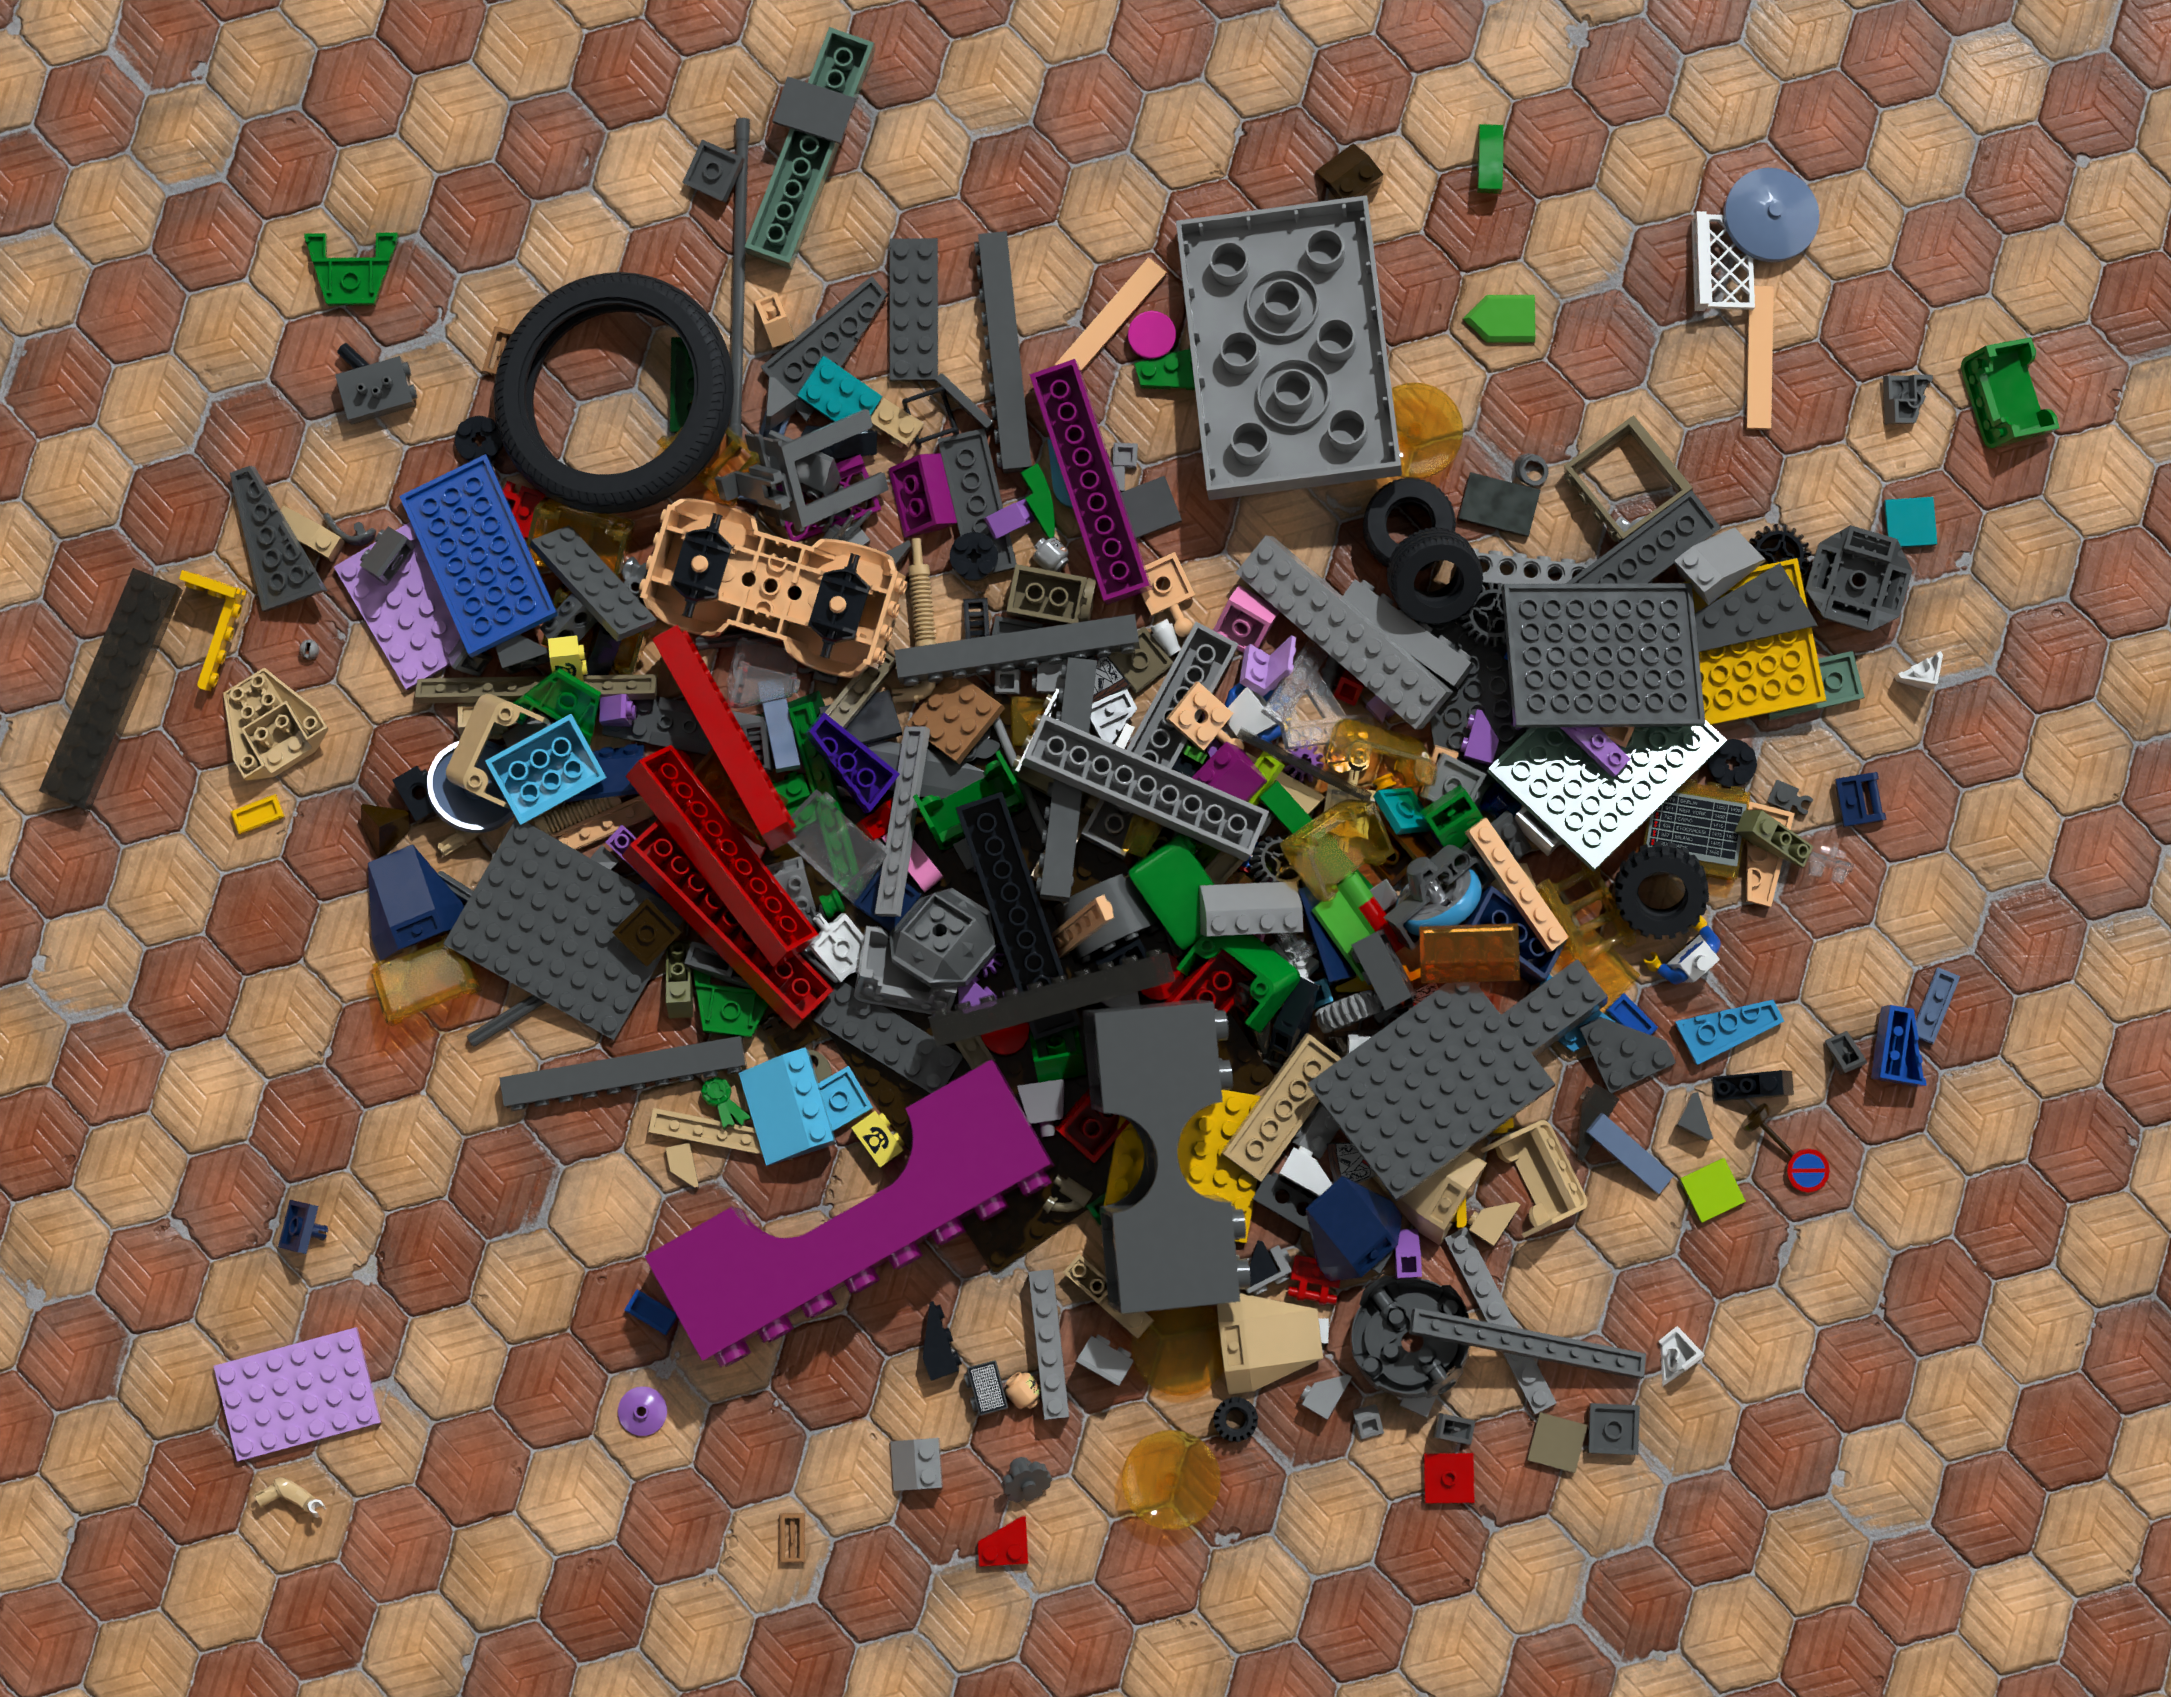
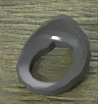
(1521, 472)

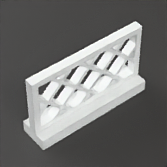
(1702, 267)

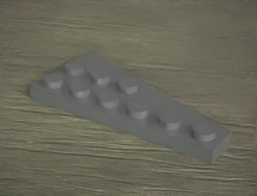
(829, 336)
(276, 557)
(1753, 612)

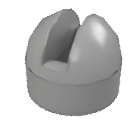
(313, 652)

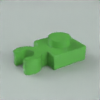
(1194, 753)

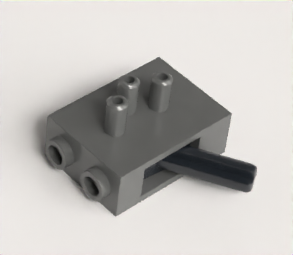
(375, 387)

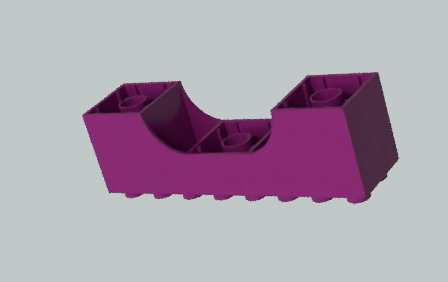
(744, 1283)

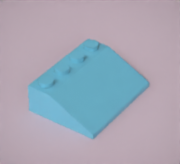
(545, 769)
(787, 1107)

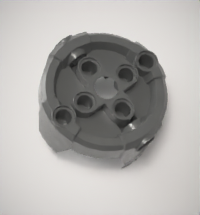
(1378, 1334)

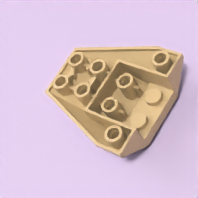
(270, 726)
(1437, 1199)
(1266, 1341)

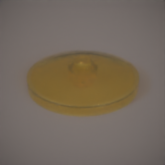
(1426, 429)
(1180, 1350)
(1171, 1479)

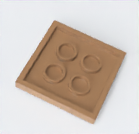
(956, 716)

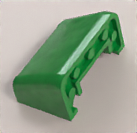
(2005, 393)
(1170, 885)

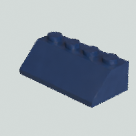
(615, 765)
(1499, 909)
(1333, 963)

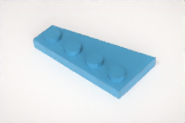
(1720, 1031)

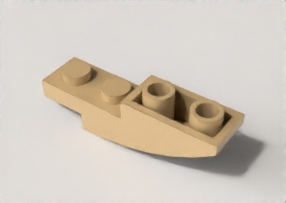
(1094, 1284)

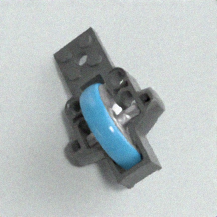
(1449, 884)

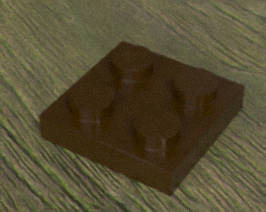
(646, 932)

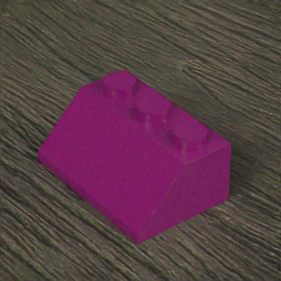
(922, 495)
(1231, 772)

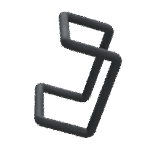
(954, 427)

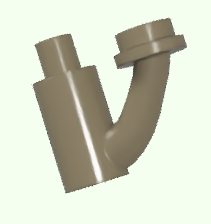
(1071, 1189)

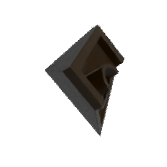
(384, 827)

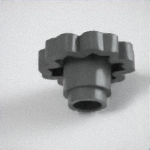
(1025, 1480)

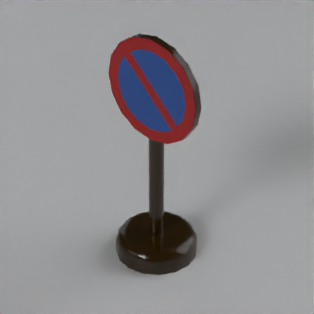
(1806, 1168)

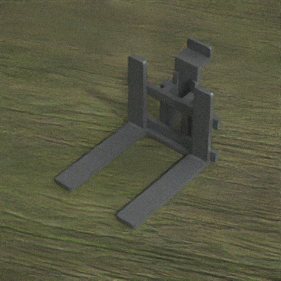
(790, 504)

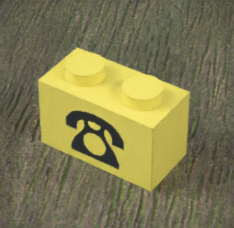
(568, 656)
(878, 1139)

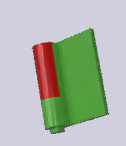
(1353, 917)

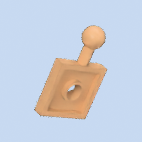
(1177, 593)
(1215, 718)

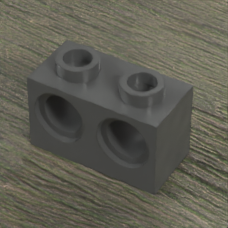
(572, 620)

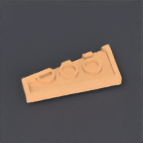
(1762, 866)

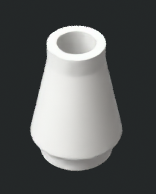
(1166, 637)

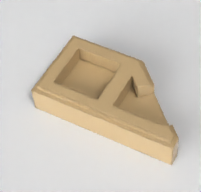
(682, 1163)

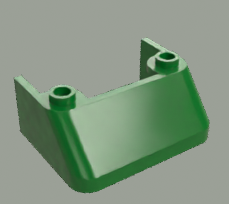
(942, 816)
(1274, 978)

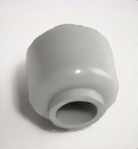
(1050, 554)

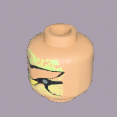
(1023, 1390)

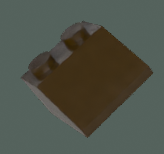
(1350, 173)

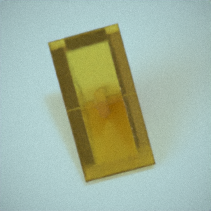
(1140, 836)

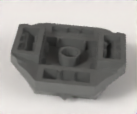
(1862, 554)
(947, 958)

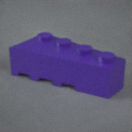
(854, 764)

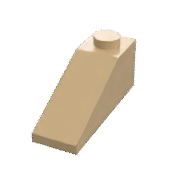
(313, 535)

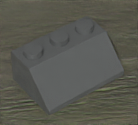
(815, 472)
(1383, 969)

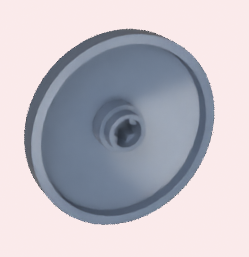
(1771, 215)
(461, 807)

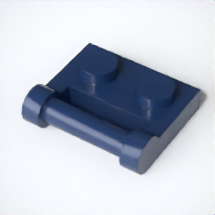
(1852, 799)

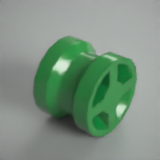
(832, 903)

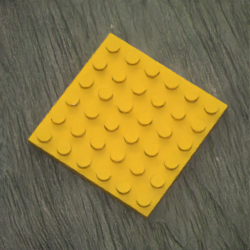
(1761, 673)
(1197, 1153)

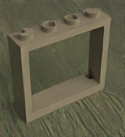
(1652, 449)

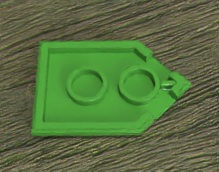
(1504, 318)

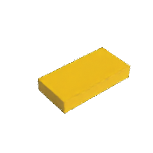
(257, 814)

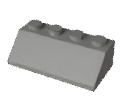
(1250, 908)

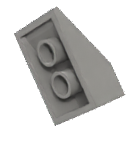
(1718, 564)

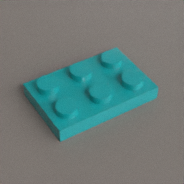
(836, 391)

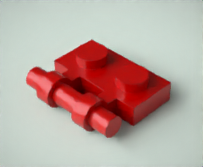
(524, 505)
(1307, 1271)

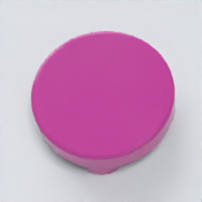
(1151, 335)

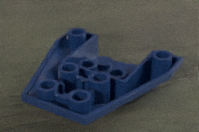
(408, 902)
(1352, 1229)

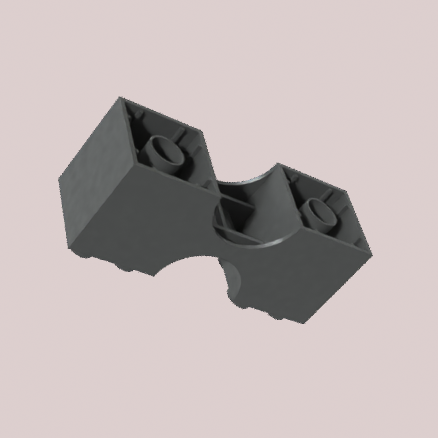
(1164, 1238)

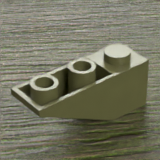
(1773, 837)
(678, 981)

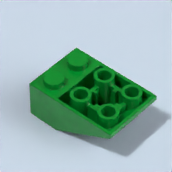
(1452, 817)

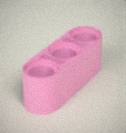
(921, 867)

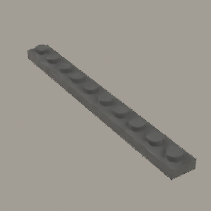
(1527, 1343)

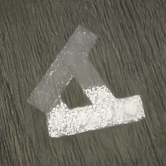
(1289, 691)

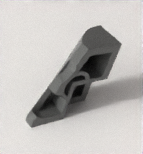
(1903, 397)

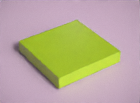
(1712, 1190)

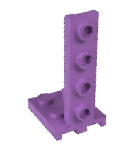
(1598, 747)

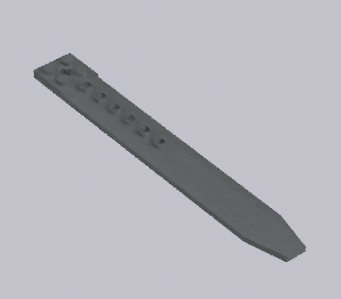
(673, 723)

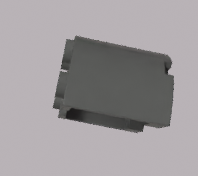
(1129, 911)

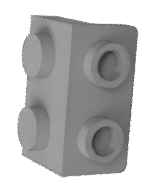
(1316, 1131)

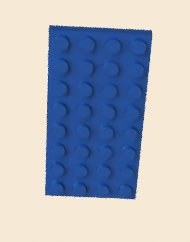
(478, 556)

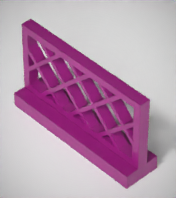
(847, 469)

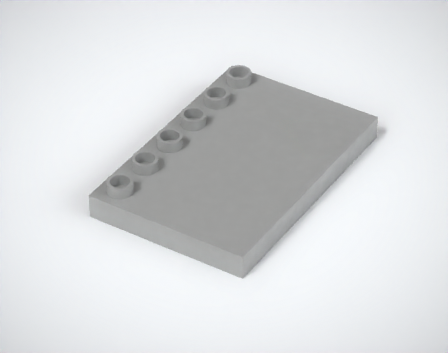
(1288, 348)

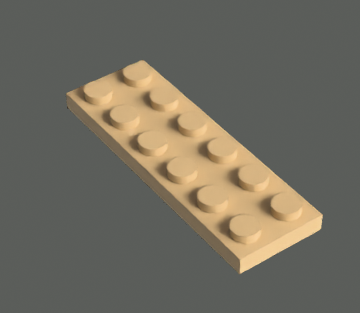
(1279, 1110)

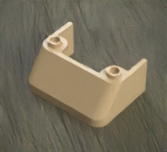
(463, 763)
(1544, 1173)

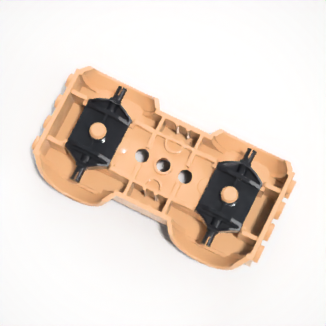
(832, 627)

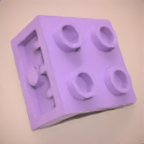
(1264, 671)

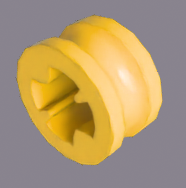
(1384, 782)

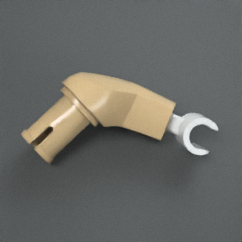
(289, 1491)

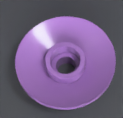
(655, 1411)

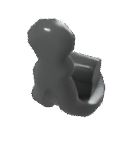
(363, 538)

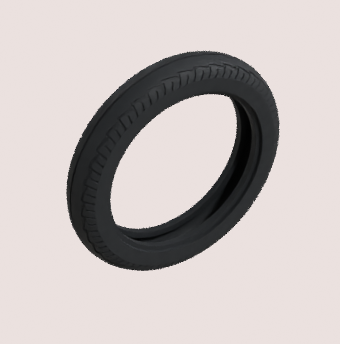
(550, 322)

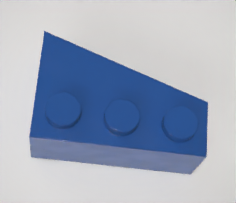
(1897, 1048)

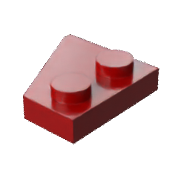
(1005, 1545)

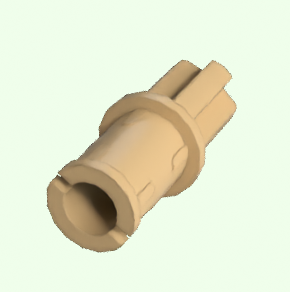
(455, 841)

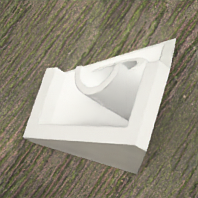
(1924, 674)
(1677, 1354)

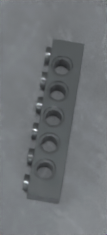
(1266, 1197)

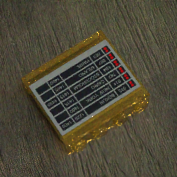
(1705, 824)

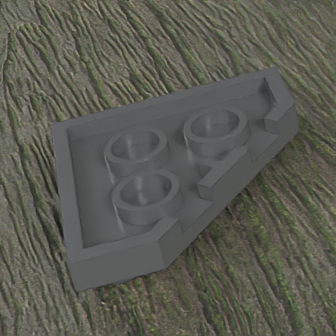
(1624, 1053)

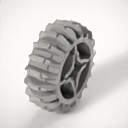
(1347, 1011)

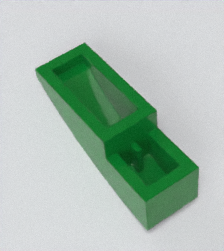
(1490, 159)
(1040, 500)

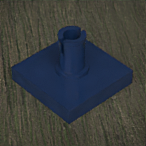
(300, 1227)

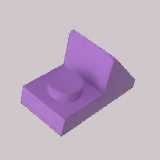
(1009, 519)

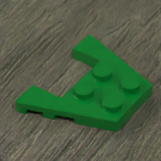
(351, 279)
(563, 695)
(728, 1009)

